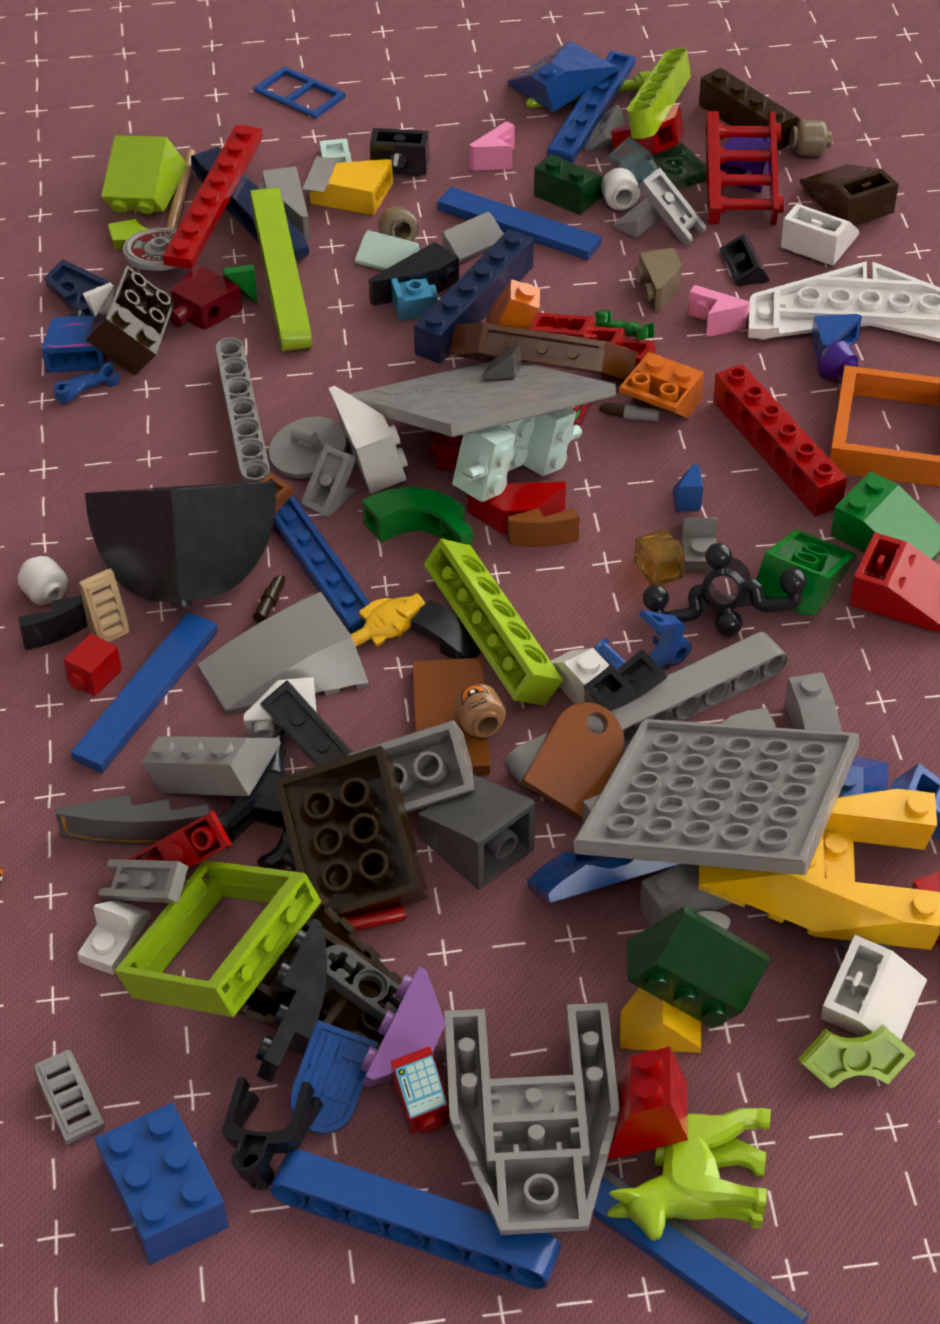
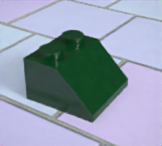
(566, 184)

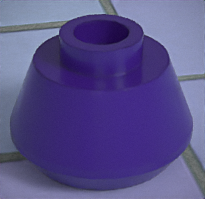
(834, 359)

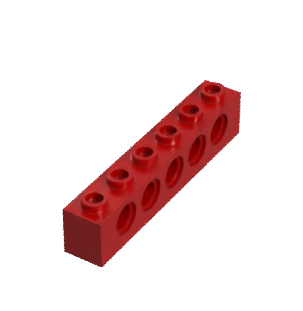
(779, 440)

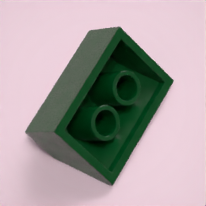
(696, 966)

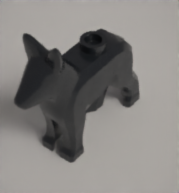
(263, 807)

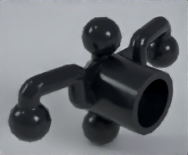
(707, 597)

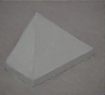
(601, 135)

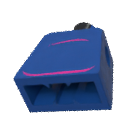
(66, 345)

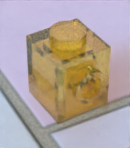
(659, 557)

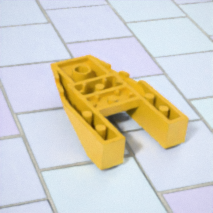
(828, 897)

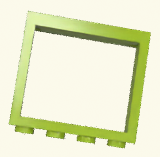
(289, 907)

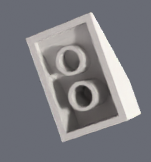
(370, 441)

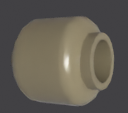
(810, 138)
(396, 215)

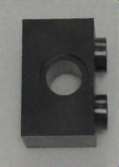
(410, 143)

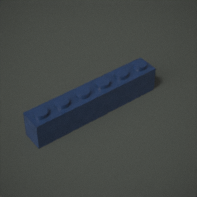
(473, 294)

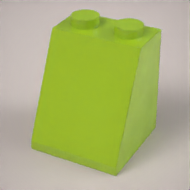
(142, 174)

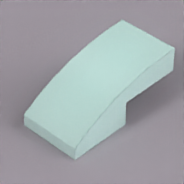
(336, 149)

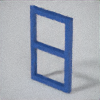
(309, 84)

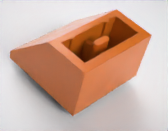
(665, 385)

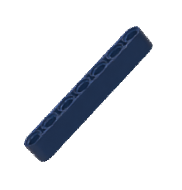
(240, 201)

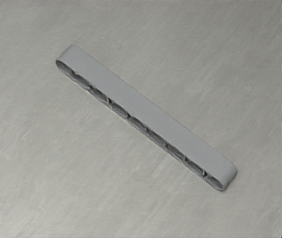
(682, 692)

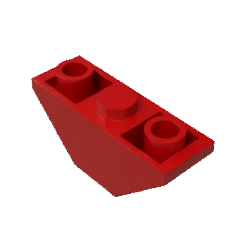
(667, 136)
(516, 499)
(190, 843)

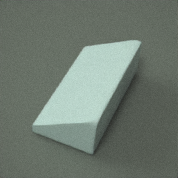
(383, 251)

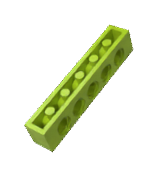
(493, 623)

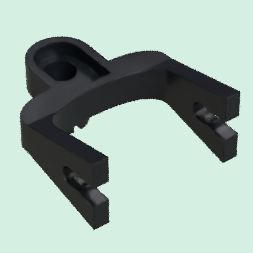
(256, 1149)

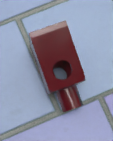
(204, 299)

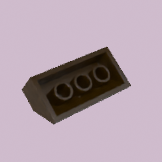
(742, 104)

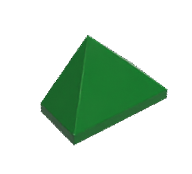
(245, 278)

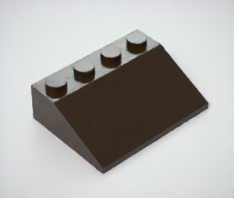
(353, 833)

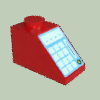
(420, 1091)

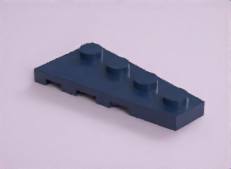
(71, 282)

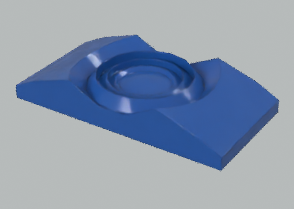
(579, 873)

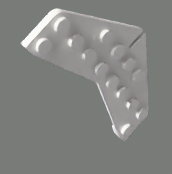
(884, 301)

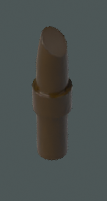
(269, 598)

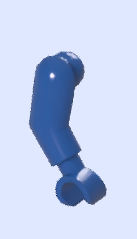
(67, 391)

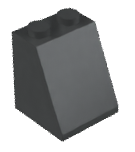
(480, 830)

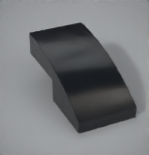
(52, 626)
(445, 628)
(627, 683)

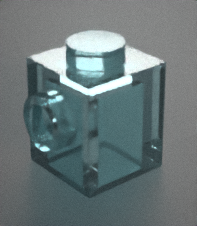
(635, 158)

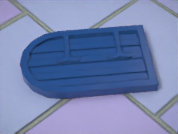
(334, 1072)

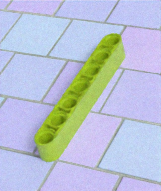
(658, 93)
(281, 269)

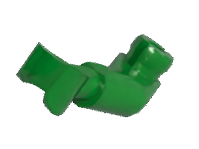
(631, 329)

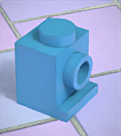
(412, 298)

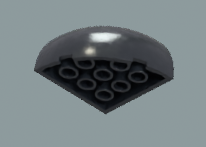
(182, 538)

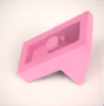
(493, 149)
(720, 310)

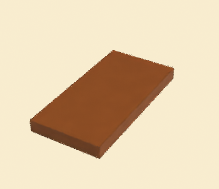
(435, 691)

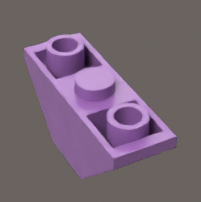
(411, 1028)

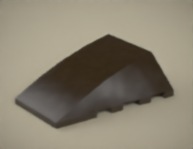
(335, 1007)

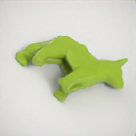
(691, 1178)

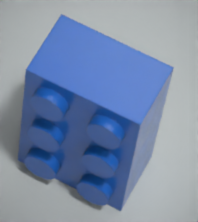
(161, 1183)

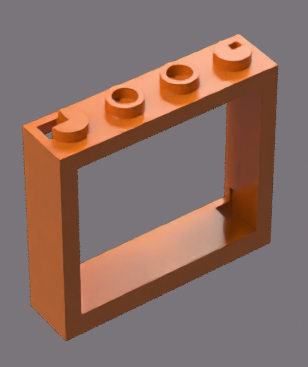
(888, 463)

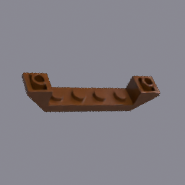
(544, 348)

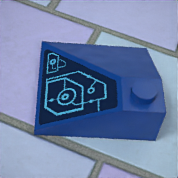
(562, 76)

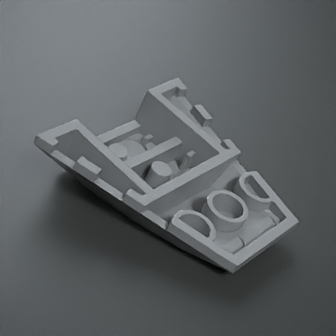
(291, 644)

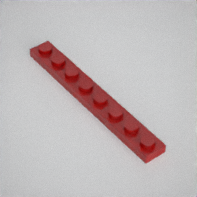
(212, 197)

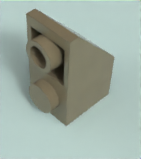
(660, 276)

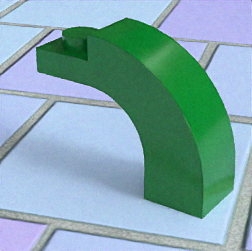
(416, 510)

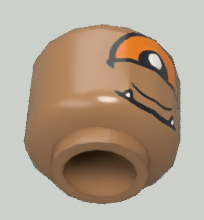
(479, 710)

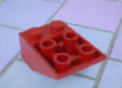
(898, 583)

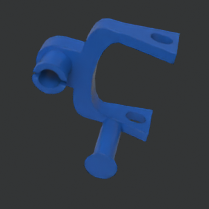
(669, 649)

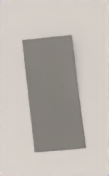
(320, 174)

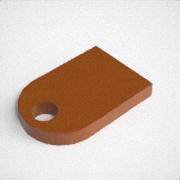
(574, 760)

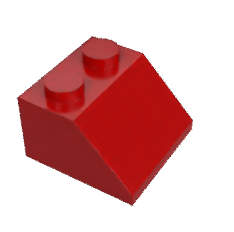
(650, 1104)

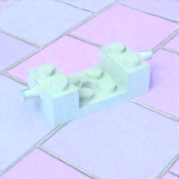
(532, 442)

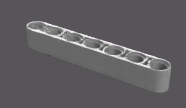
(241, 411)

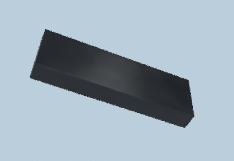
(304, 725)

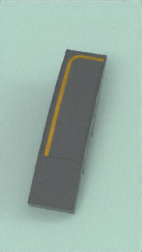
(121, 823)

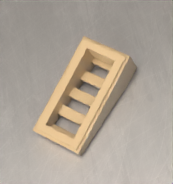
(104, 618)

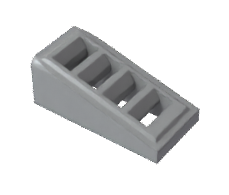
(57, 1074)

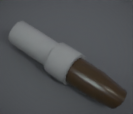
(630, 412)

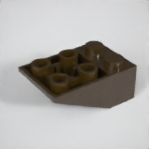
(854, 192)
(131, 321)

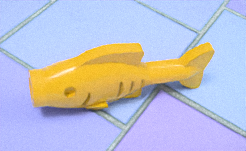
(387, 619)

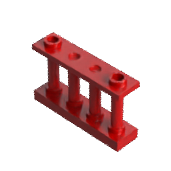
(719, 179)

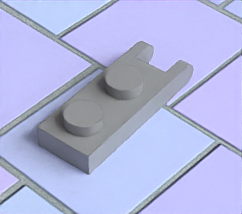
(671, 206)
(145, 881)

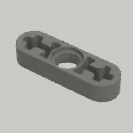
(366, 971)

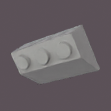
(208, 764)
(431, 765)

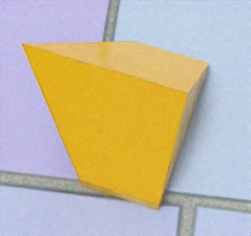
(654, 1024)

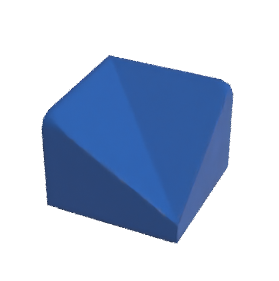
(689, 490)

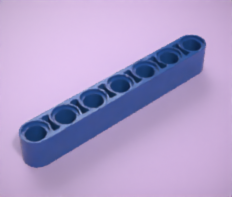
(413, 1218)

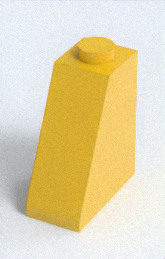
(356, 186)

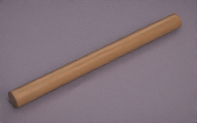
(180, 193)

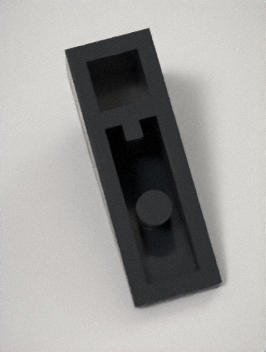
(432, 262)

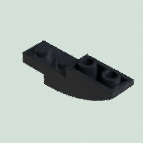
(300, 998)

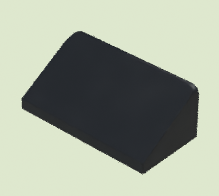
(744, 262)

